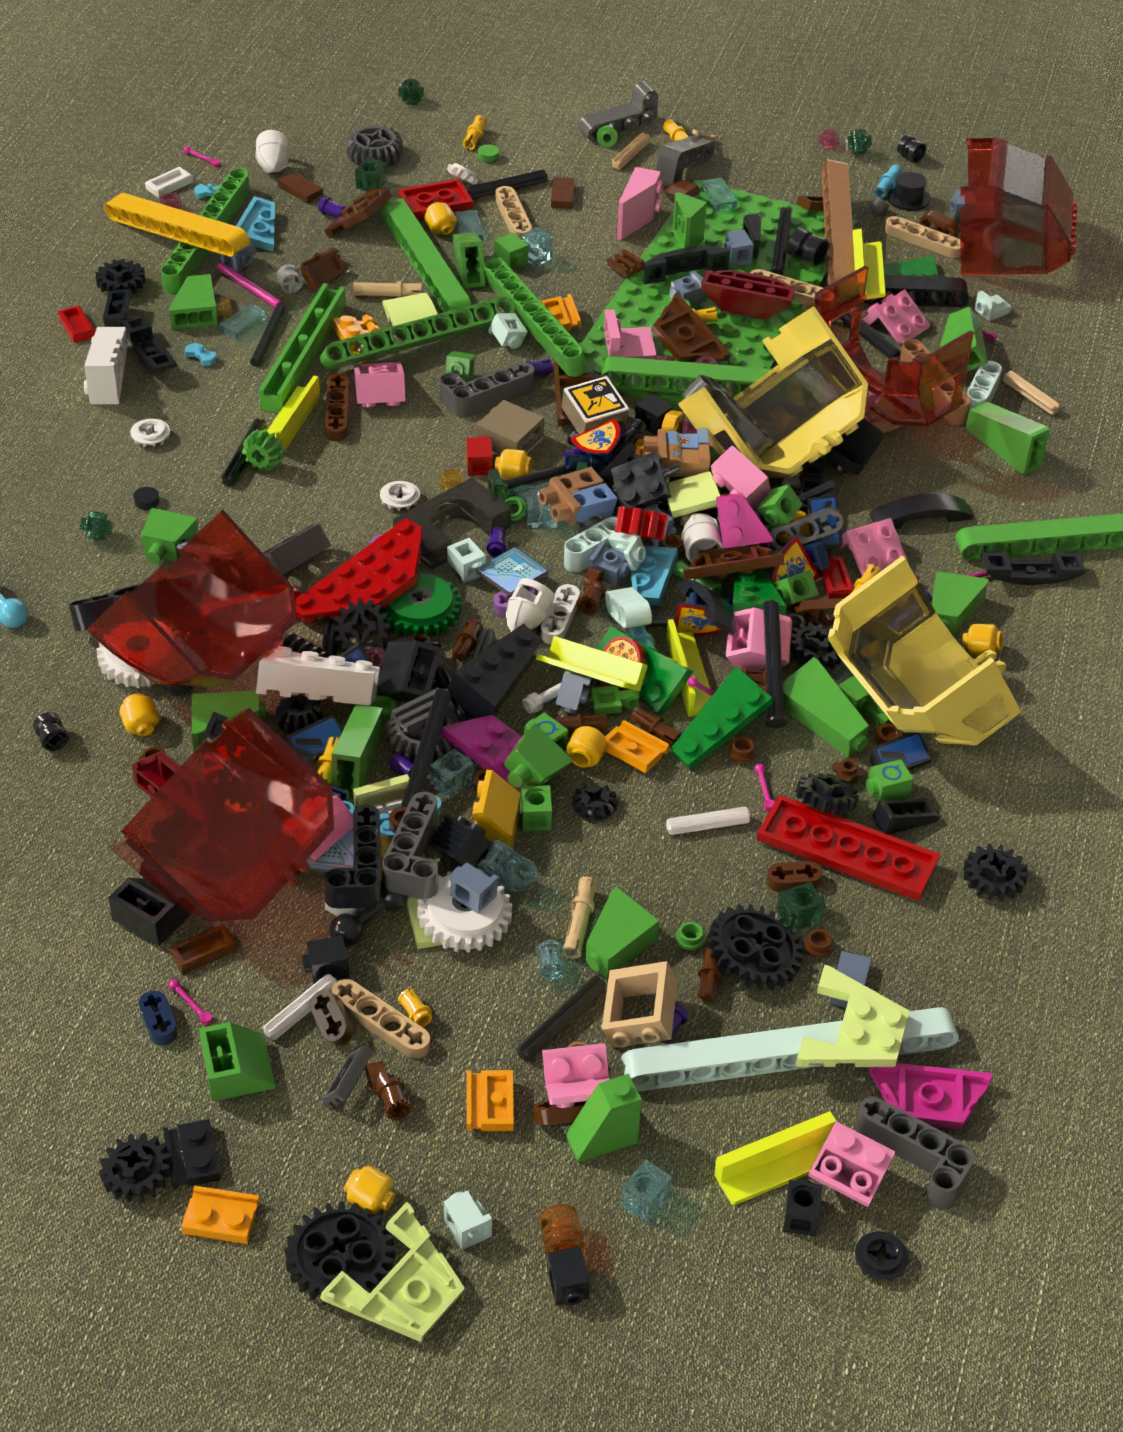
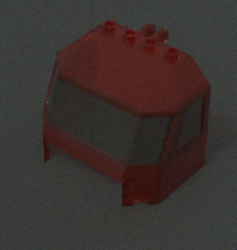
(1015, 212)

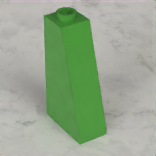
(960, 323)
(1010, 436)
(823, 708)
(356, 749)

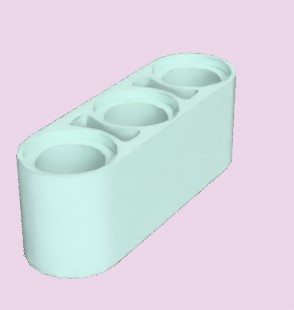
(984, 384)
(580, 547)
(628, 607)

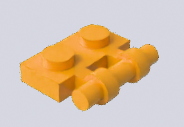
(349, 327)

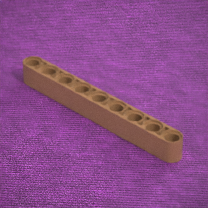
(838, 219)

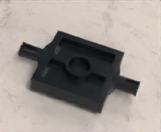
(643, 481)

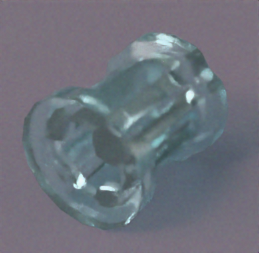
(550, 960)

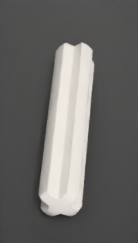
(708, 820)
(296, 1009)

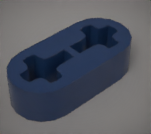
(152, 1019)

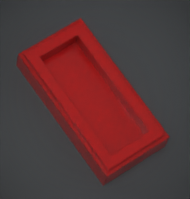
(76, 323)
(836, 579)

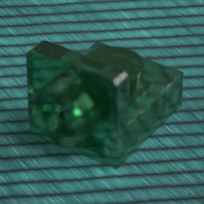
(498, 485)

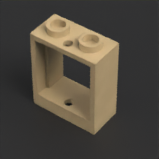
(639, 981)

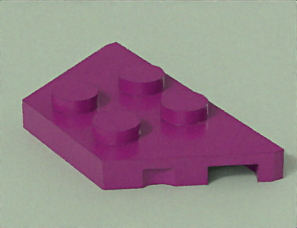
(484, 741)

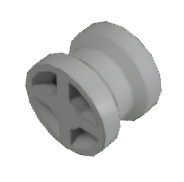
(294, 282)

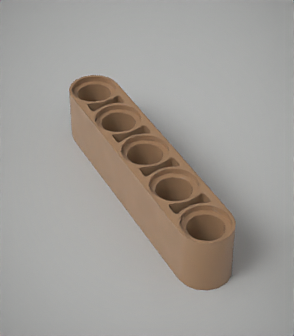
(943, 393)

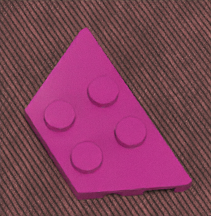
(932, 1093)

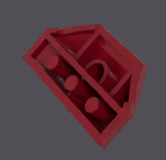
(747, 293)
(153, 772)

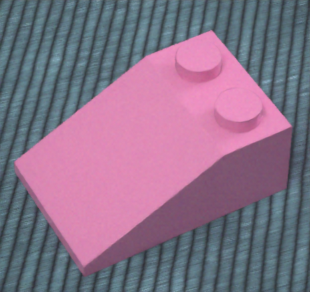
(639, 201)
(379, 383)
(740, 476)

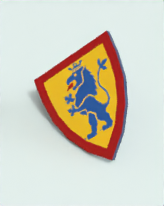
(599, 440)
(795, 561)
(690, 618)

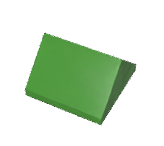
(689, 220)

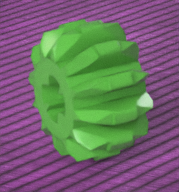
(263, 450)

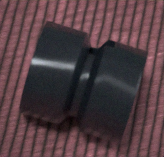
(807, 247)

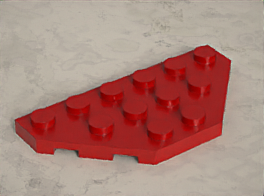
(375, 573)

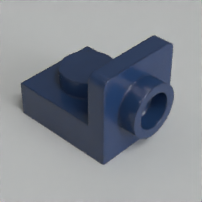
(817, 554)

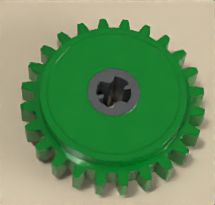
(425, 607)

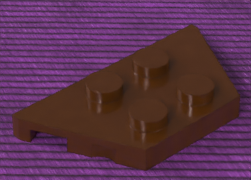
(362, 208)
(687, 334)
(562, 381)
(730, 560)

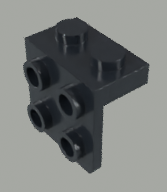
(856, 448)

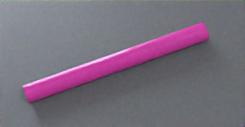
(244, 282)

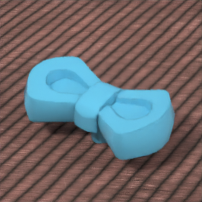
(203, 191)
(206, 357)

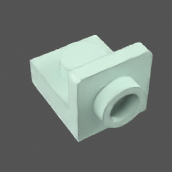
(991, 307)
(631, 547)

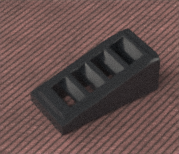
(752, 227)
(894, 815)

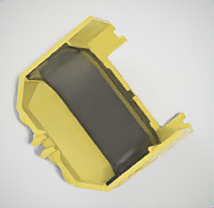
(799, 403)
(916, 665)

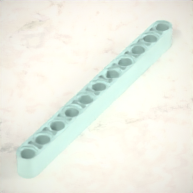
(765, 1051)

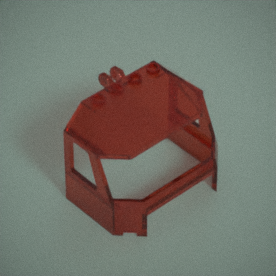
(908, 387)

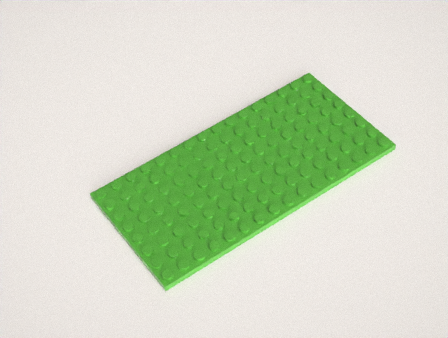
(742, 335)

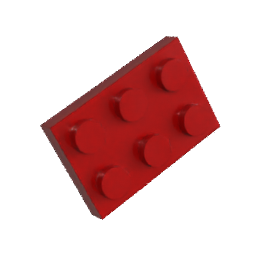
(449, 192)

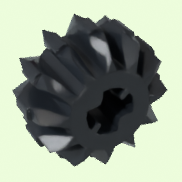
(297, 713)

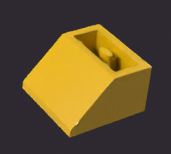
(497, 808)

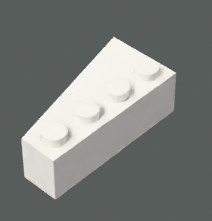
(106, 365)
(318, 676)

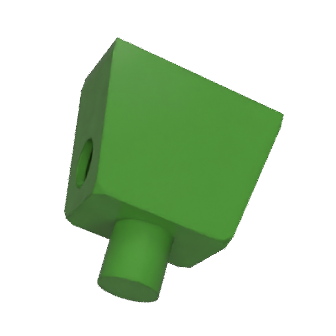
(163, 533)
(535, 759)

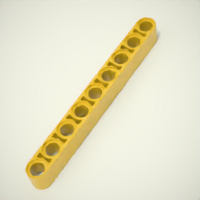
(177, 224)

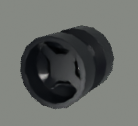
(910, 147)
(50, 731)

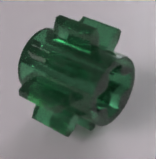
(411, 91)
(858, 141)
(96, 525)

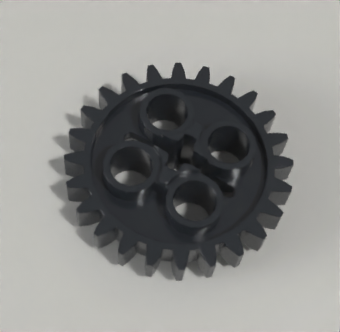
(755, 947)
(339, 1250)

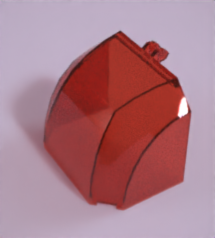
(203, 613)
(231, 823)

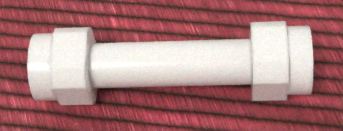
(534, 701)

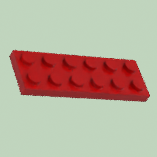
(848, 847)

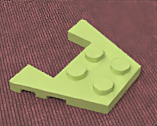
(869, 1030)
(412, 1293)

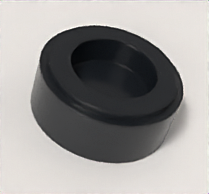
(146, 498)

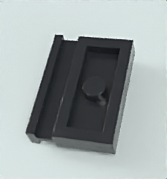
(192, 1153)

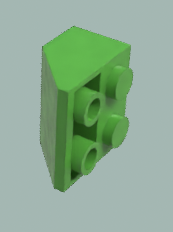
(235, 1061)

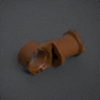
(593, 591)
(389, 1090)

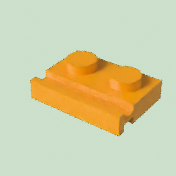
(564, 311)
(635, 746)
(490, 1100)
(220, 1214)

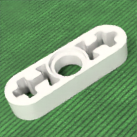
(558, 605)

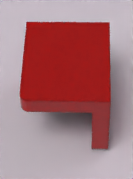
(478, 455)

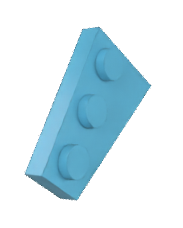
(259, 223)
(654, 573)

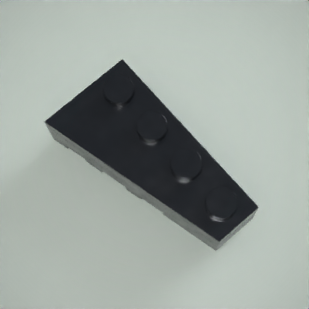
(491, 676)

